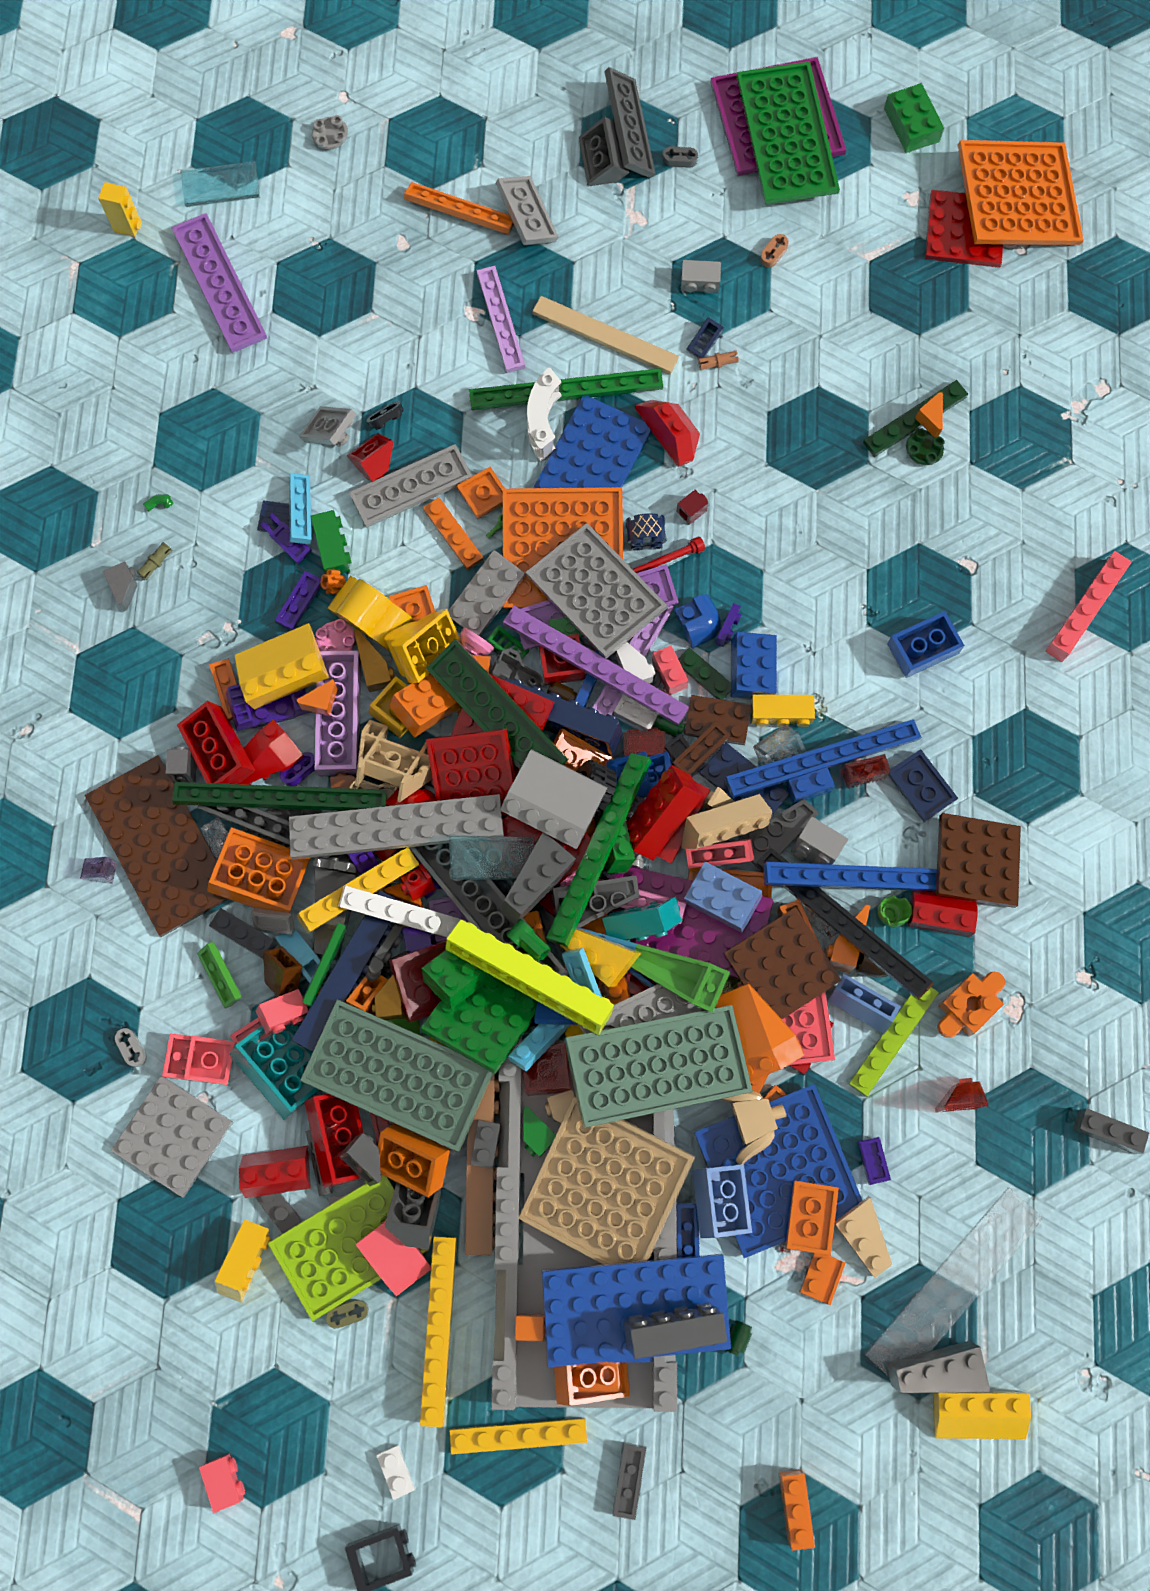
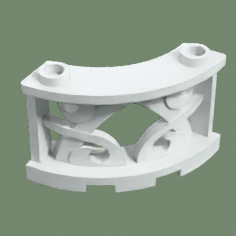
(541, 399)

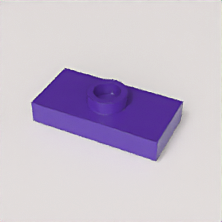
(874, 1161)

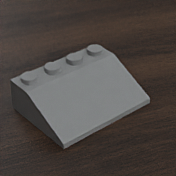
(553, 799)

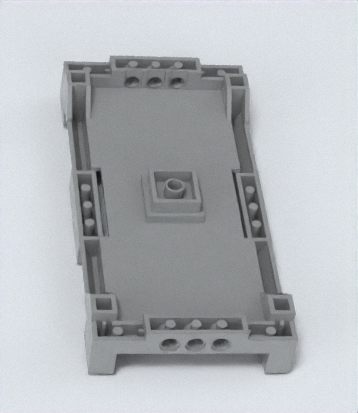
(520, 1366)

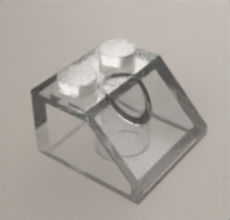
(779, 745)

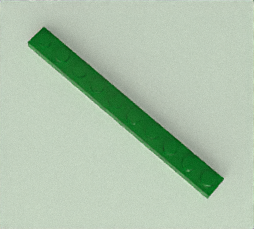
(569, 388)
(598, 850)

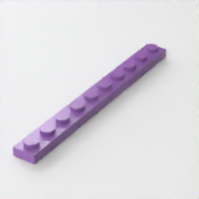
(596, 665)

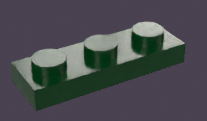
(705, 674)

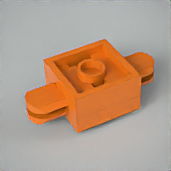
(971, 1004)

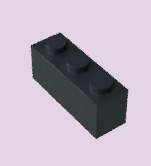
(242, 933)

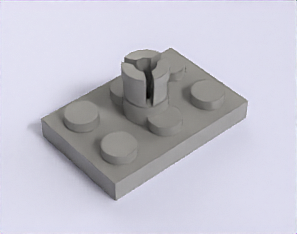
(329, 426)

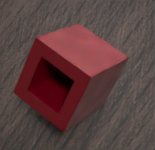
(692, 506)

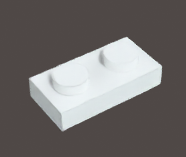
(635, 713)
(395, 1472)

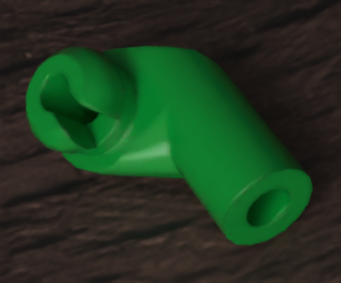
(157, 499)

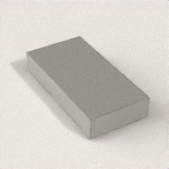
(273, 921)

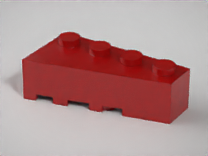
(673, 846)

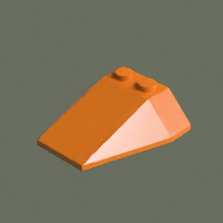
(764, 1036)

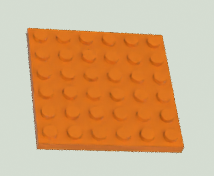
(1020, 193)
(545, 517)

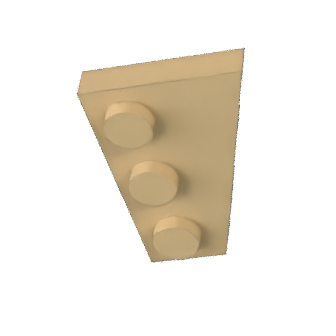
(865, 1236)

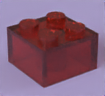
(549, 1072)

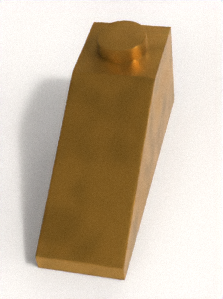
(374, 666)

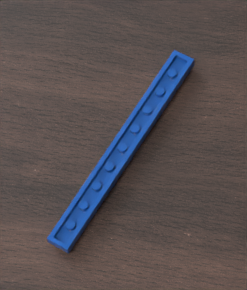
(823, 757)
(849, 876)

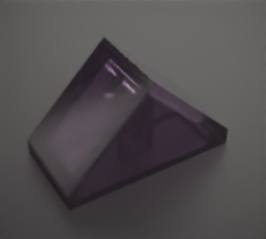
(98, 869)

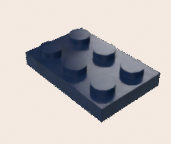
(922, 785)

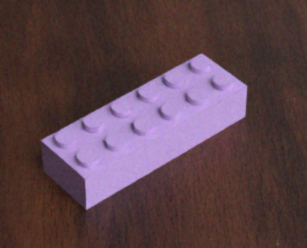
(339, 734)

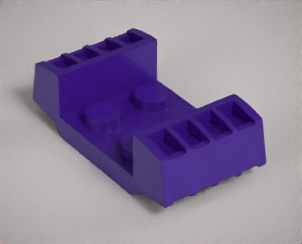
(280, 710)

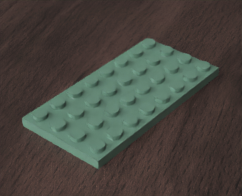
(657, 1066)
(397, 1075)

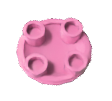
(335, 636)

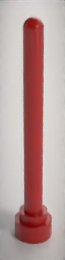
(695, 546)

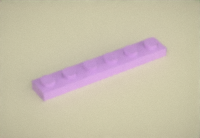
(500, 319)

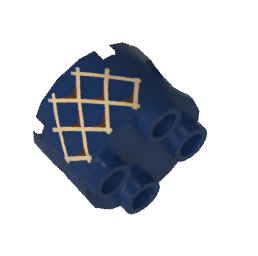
(646, 531)

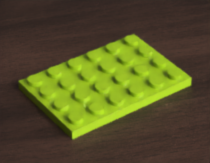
(323, 1253)

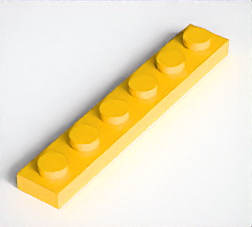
(518, 1436)

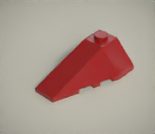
(270, 752)

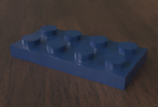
(729, 762)

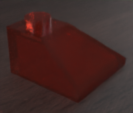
(963, 1096)

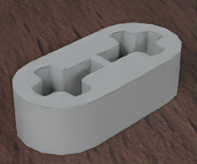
(126, 1050)

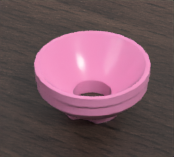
(474, 643)

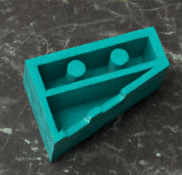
(643, 921)

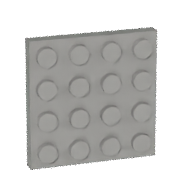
(172, 1136)

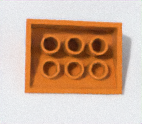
(257, 872)
(591, 1382)

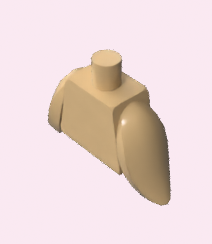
(755, 1122)

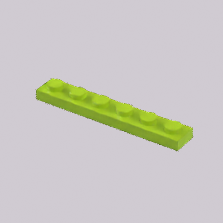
(891, 1042)

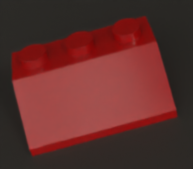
(943, 913)
(274, 1172)

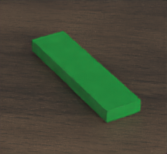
(324, 964)

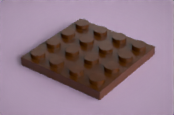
(978, 860)
(783, 964)

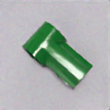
(526, 938)

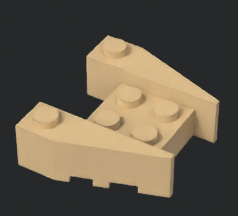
(391, 761)

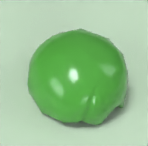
(894, 911)

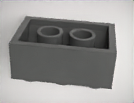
(602, 154)
(412, 1216)

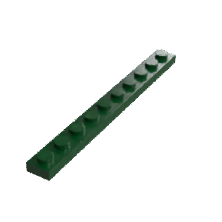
(277, 796)

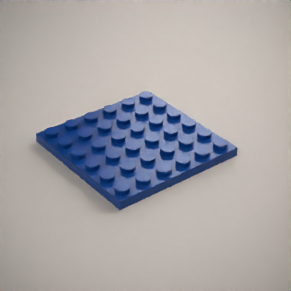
(801, 1151)

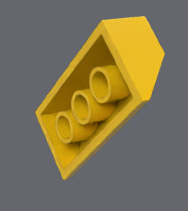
(982, 1415)

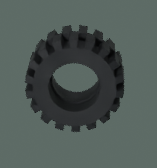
(603, 776)

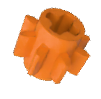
(332, 581)

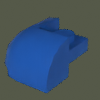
(699, 620)

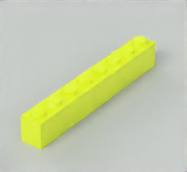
(529, 976)

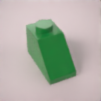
(536, 1133)

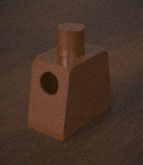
(281, 971)

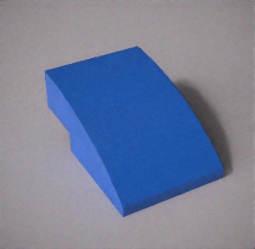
(659, 764)

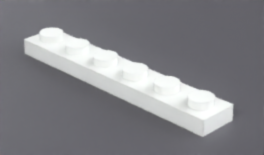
(397, 911)

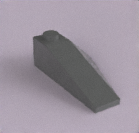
(605, 897)

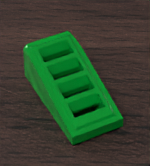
(505, 636)

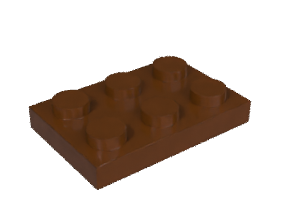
(729, 714)

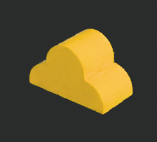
(368, 610)
(419, 643)

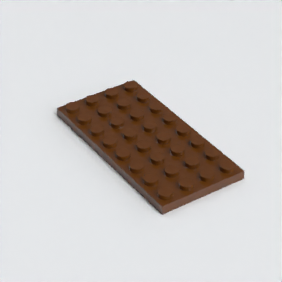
(157, 845)

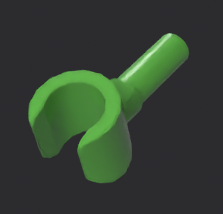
(498, 526)

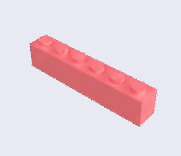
(1088, 606)

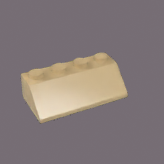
(726, 822)

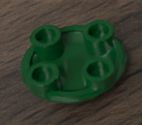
(924, 447)

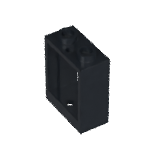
(357, 1566)

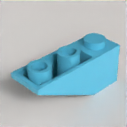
(301, 952)

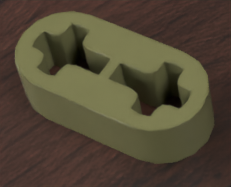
(349, 1319)

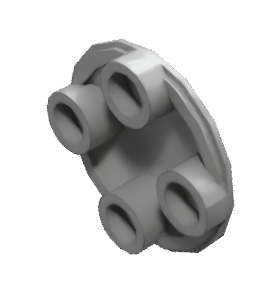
(329, 132)

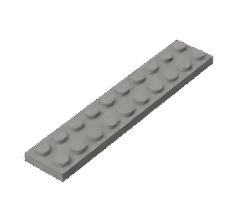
(394, 826)

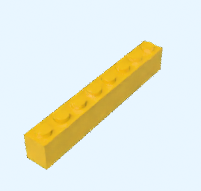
(438, 1332)

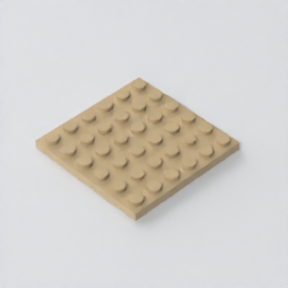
(606, 1189)

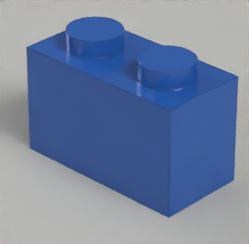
(810, 785)

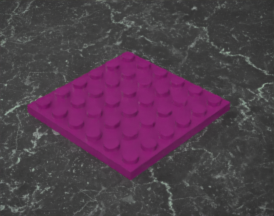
(735, 125)

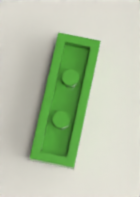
(219, 975)

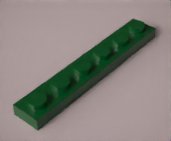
(907, 424)

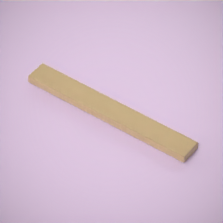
(605, 335)

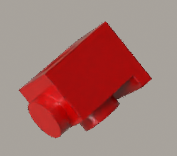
(417, 883)

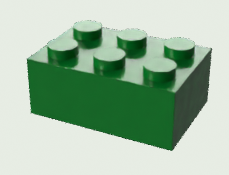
(913, 118)
(453, 978)

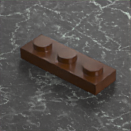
(702, 748)

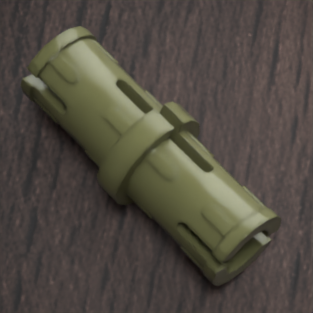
(154, 561)

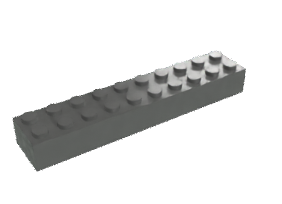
(476, 899)

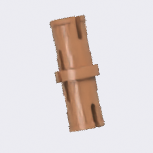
(718, 360)

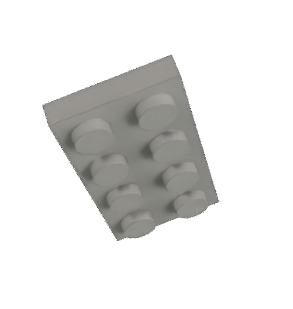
(527, 210)
(486, 593)

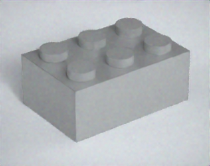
(818, 843)

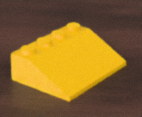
(280, 667)

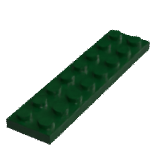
(490, 704)

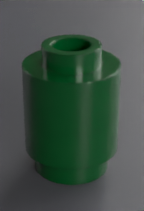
(669, 727)
(739, 1337)

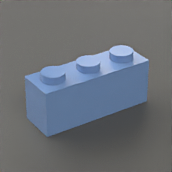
(864, 1003)

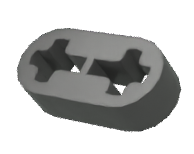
(680, 157)

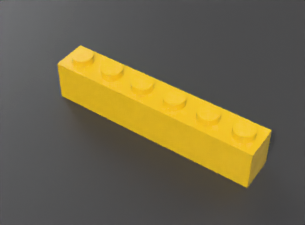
(370, 881)

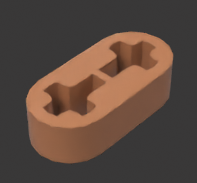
(771, 249)

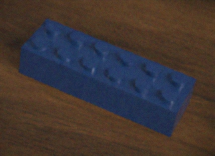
(585, 723)

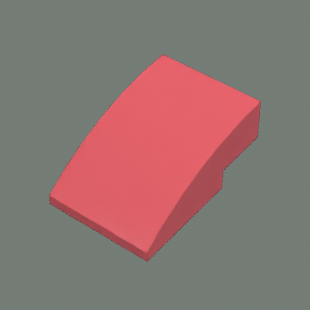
(198, 1059)
(392, 1260)

